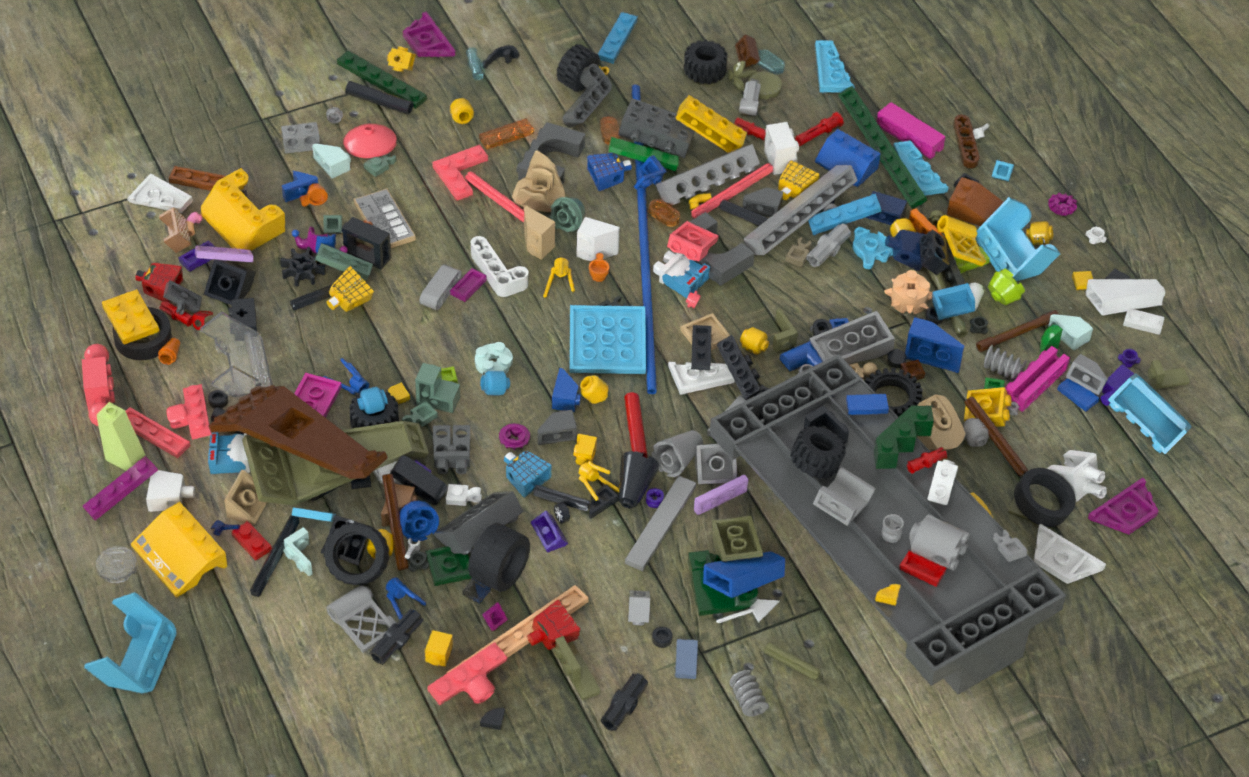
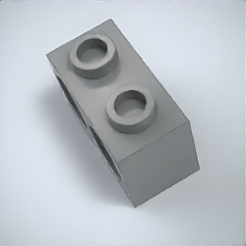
(300, 137)

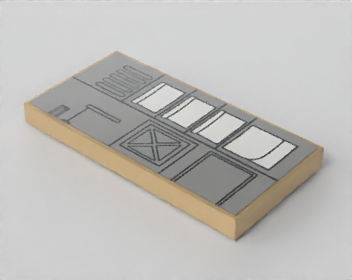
(385, 215)

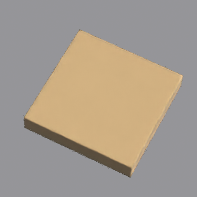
(717, 334)

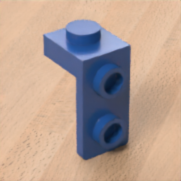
(653, 171)

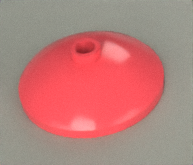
(369, 141)

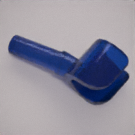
(219, 526)

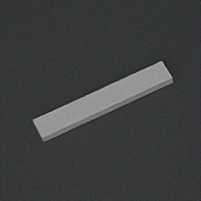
(660, 523)

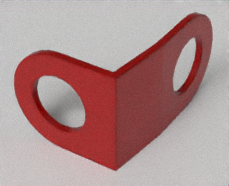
(200, 316)

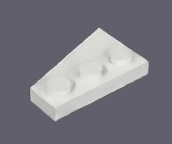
(695, 380)

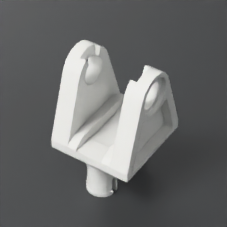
(1082, 474)

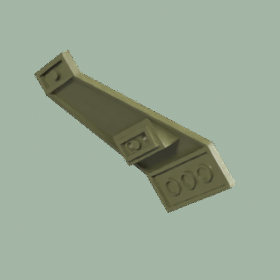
(292, 480)

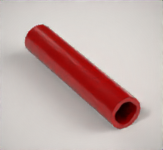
(635, 423)

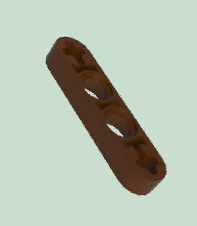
(966, 141)

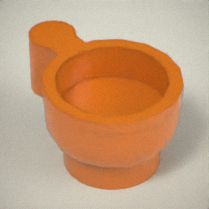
(316, 195)
(599, 268)

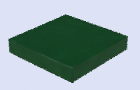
(447, 566)

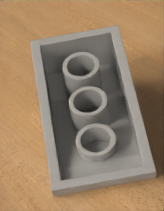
(856, 340)

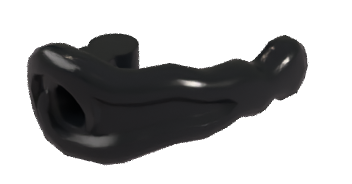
(508, 52)

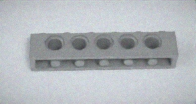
(668, 187)

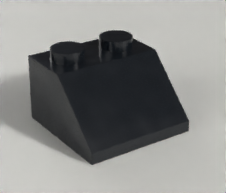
(228, 281)

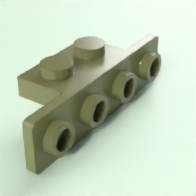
(575, 668)

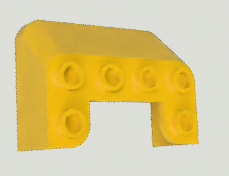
(237, 217)

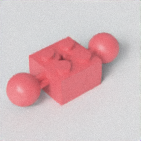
(97, 380)

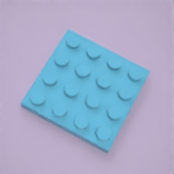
(607, 339)

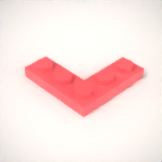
(449, 168)

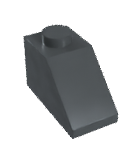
(764, 201)
(557, 428)

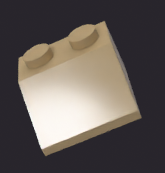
(538, 233)

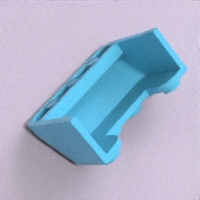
(1009, 246)
(1150, 412)

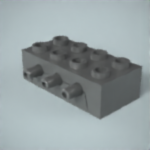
(656, 128)

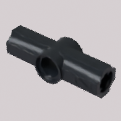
(396, 636)
(624, 702)

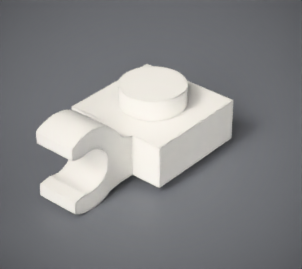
(461, 494)

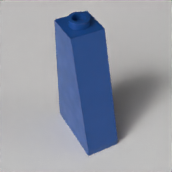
(744, 575)

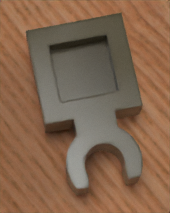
(798, 254)

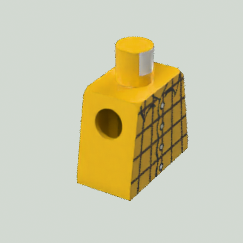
(796, 180)
(349, 291)

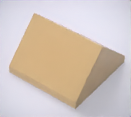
(242, 500)

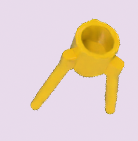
(560, 268)
(589, 472)

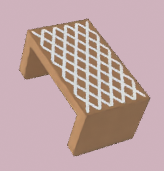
(177, 228)

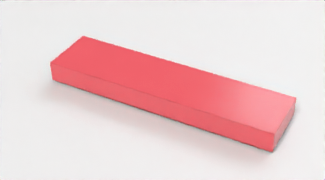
(157, 434)

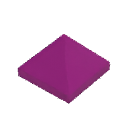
(495, 617)

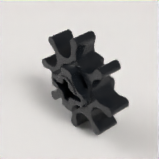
(301, 267)

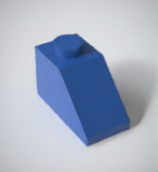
(565, 393)

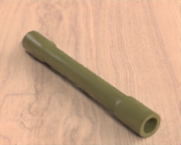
(957, 322)

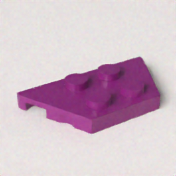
(427, 39)
(1127, 509)

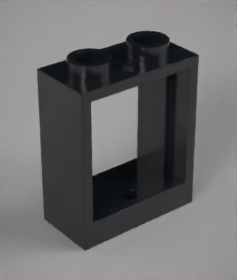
(379, 238)

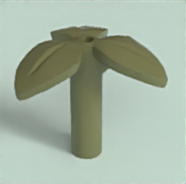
(738, 73)

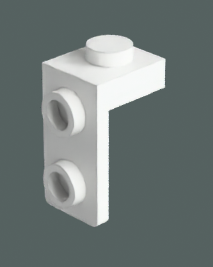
(942, 482)

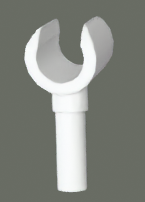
(979, 133)
(412, 548)

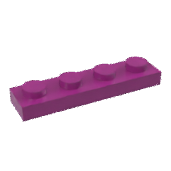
(120, 488)

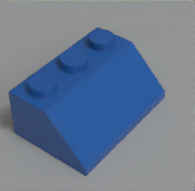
(846, 150)

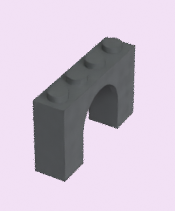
(553, 139)
(726, 265)

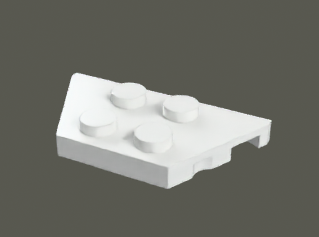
(1063, 557)

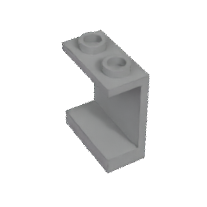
(844, 496)

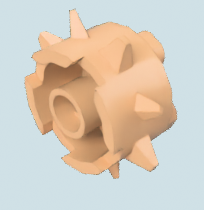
(909, 293)

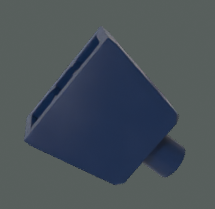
(906, 248)

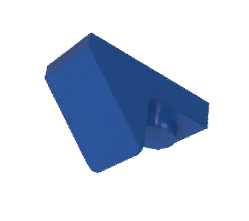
(299, 186)

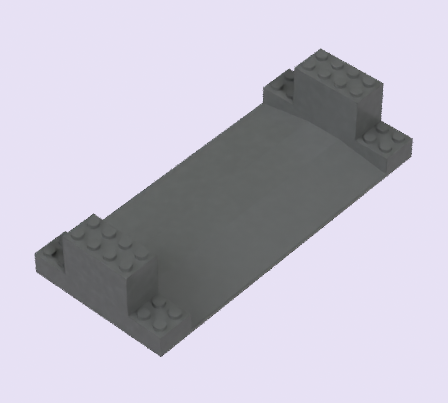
(952, 631)

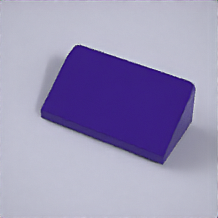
(549, 531)

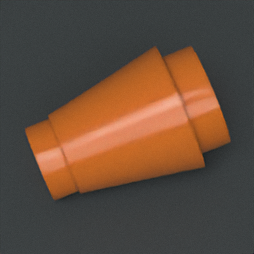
(169, 351)

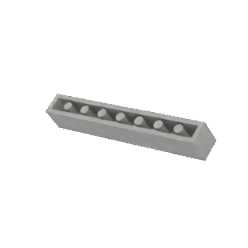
(800, 209)

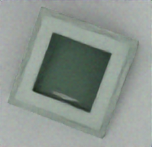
(333, 224)

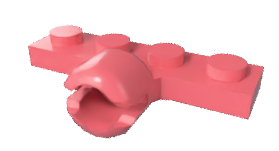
(191, 413)
(470, 677)

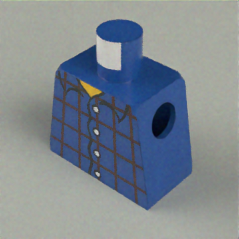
(607, 169)

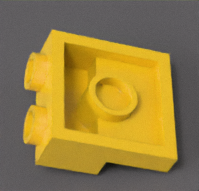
(993, 402)

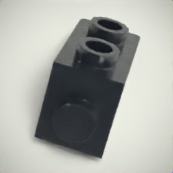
(823, 416)

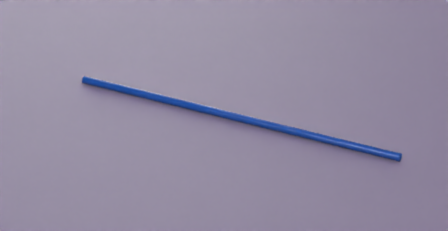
(645, 270)

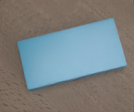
(312, 514)

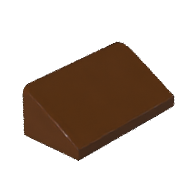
(747, 50)

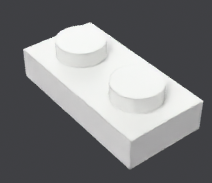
(1144, 321)

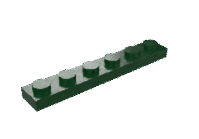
(380, 78)

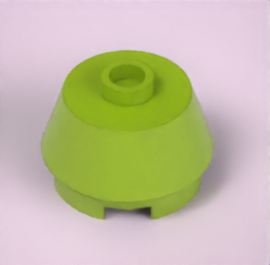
(1005, 288)

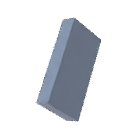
(686, 659)

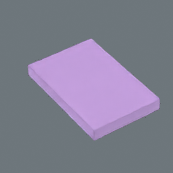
(223, 253)

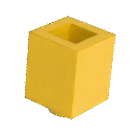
(438, 648)

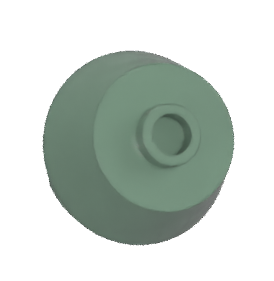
(567, 213)

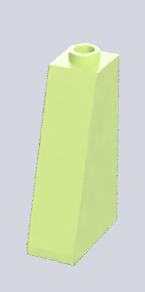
(118, 437)

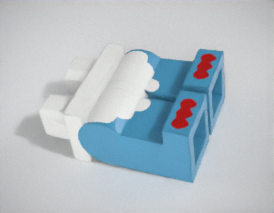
(681, 273)
(227, 454)

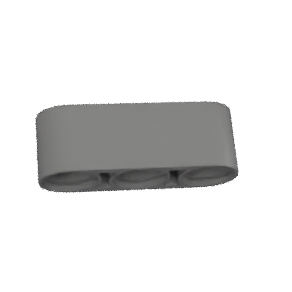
(439, 287)

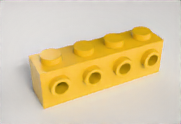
(710, 125)

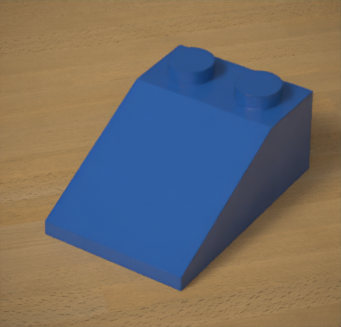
(933, 346)

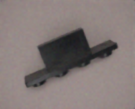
(740, 367)

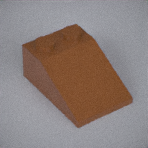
(972, 202)

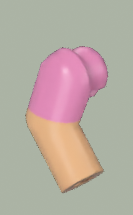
(191, 220)

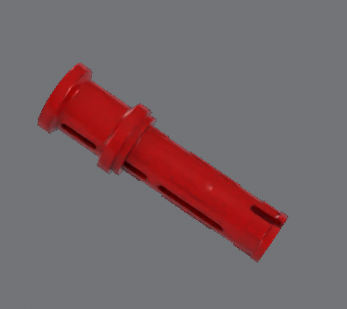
(825, 126)

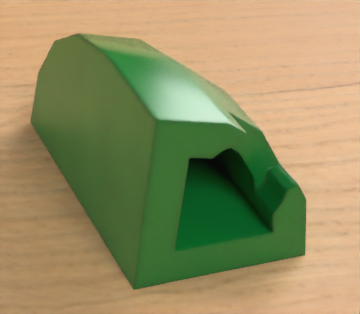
(1051, 337)

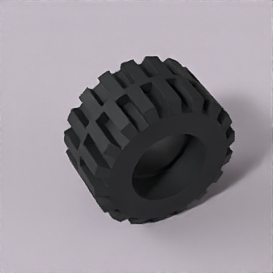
(705, 62)
(573, 64)
(360, 418)
(817, 452)

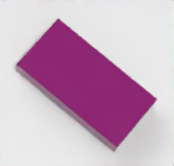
(468, 284)

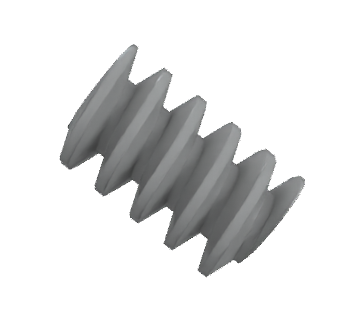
(1003, 364)
(748, 693)

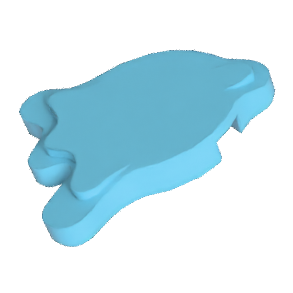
(870, 247)

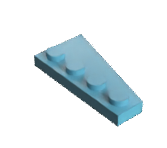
(830, 69)
(919, 169)

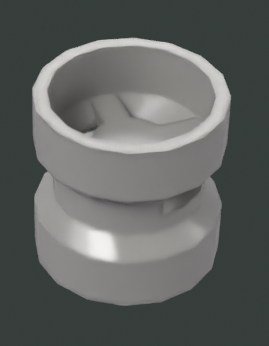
(892, 528)

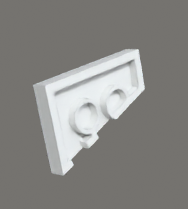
(160, 194)

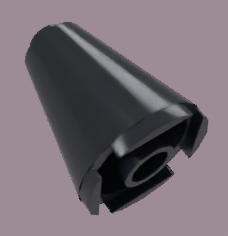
(635, 477)

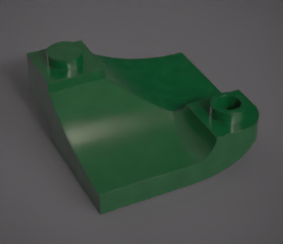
(708, 599)

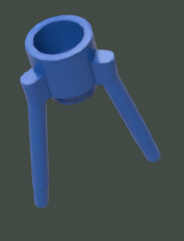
(357, 382)
(399, 590)

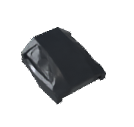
(351, 548)

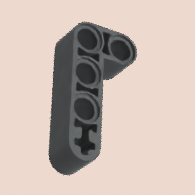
(597, 87)

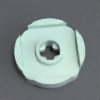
(493, 351)

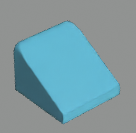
(1002, 170)

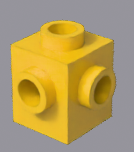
(401, 59)

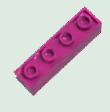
(909, 128)
(1037, 378)

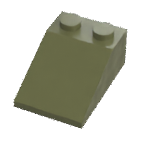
(735, 538)

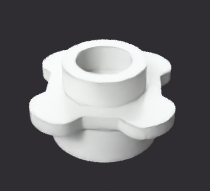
(1096, 235)

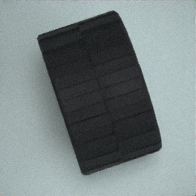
(332, 549)
(499, 557)

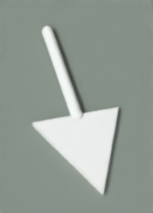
(759, 609)

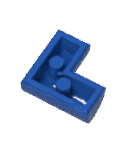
(800, 356)

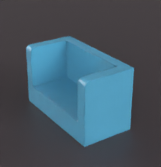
(953, 301)

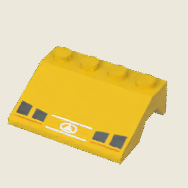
(178, 549)

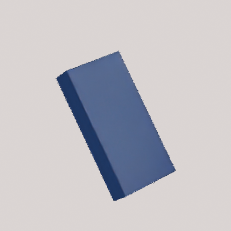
(1078, 394)
(867, 404)

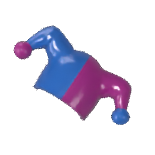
(314, 241)

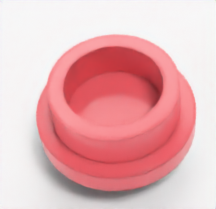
(693, 299)

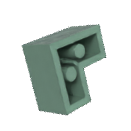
(436, 392)

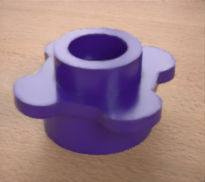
(1129, 358)

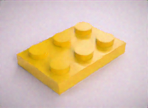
(130, 316)

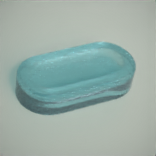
(771, 62)

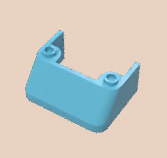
(147, 652)

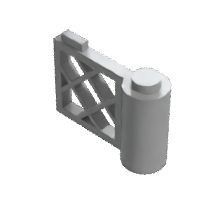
(354, 604)

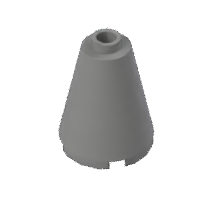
(676, 452)

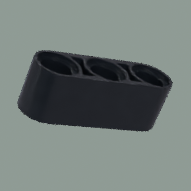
(414, 475)

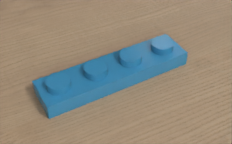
(617, 37)
(844, 214)

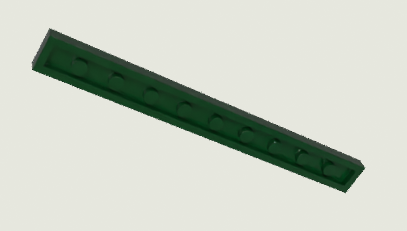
(880, 143)

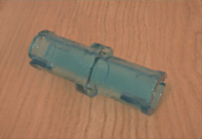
(474, 63)

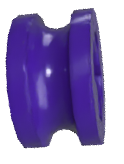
(654, 492)

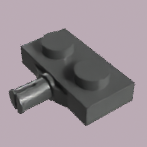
(182, 297)

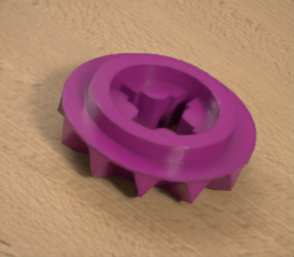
(1062, 209)
(518, 431)

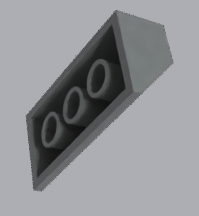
(466, 528)

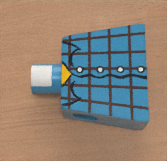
(526, 471)

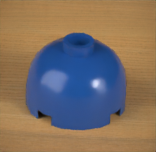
(418, 520)

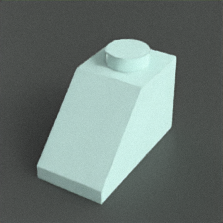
(331, 159)
(1075, 330)

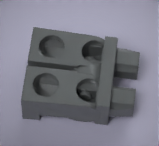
(452, 455)

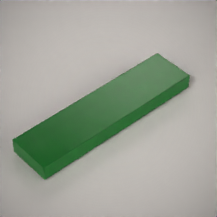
(642, 153)

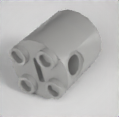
(938, 541)

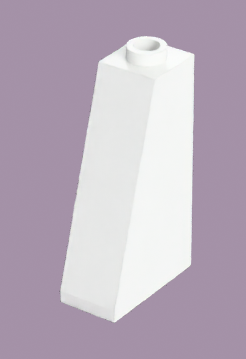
(1121, 295)

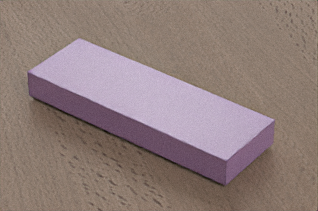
(721, 494)

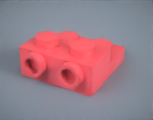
(692, 241)

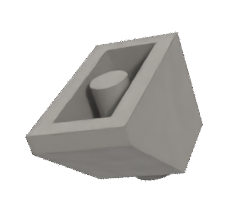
(1087, 374)
(639, 607)

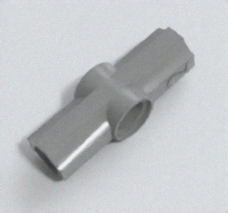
(828, 245)

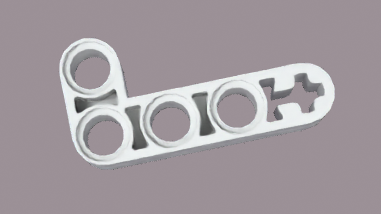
(502, 281)

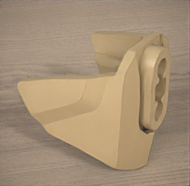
(539, 186)
(947, 427)

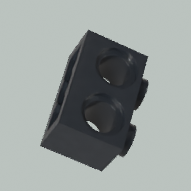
(934, 252)

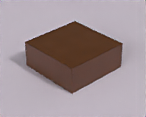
(914, 368)

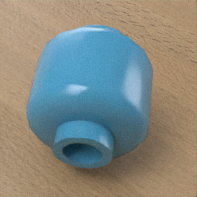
(494, 383)
(372, 400)

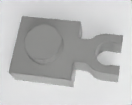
(1010, 548)

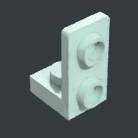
(293, 545)

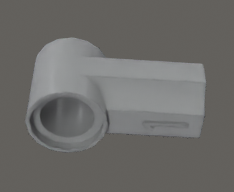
(750, 102)

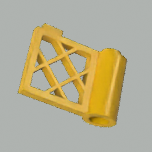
(959, 236)

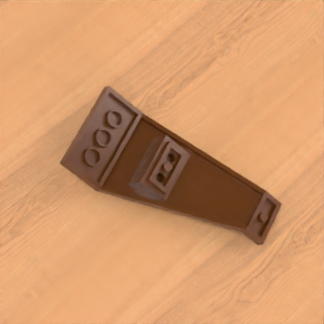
(294, 426)

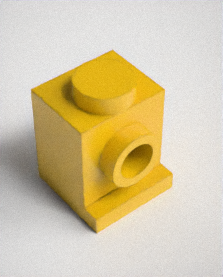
(585, 449)

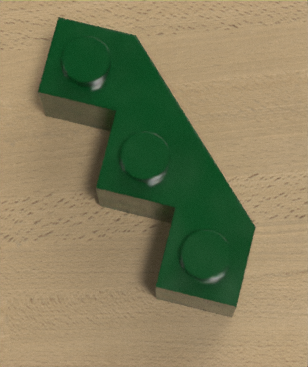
(902, 435)

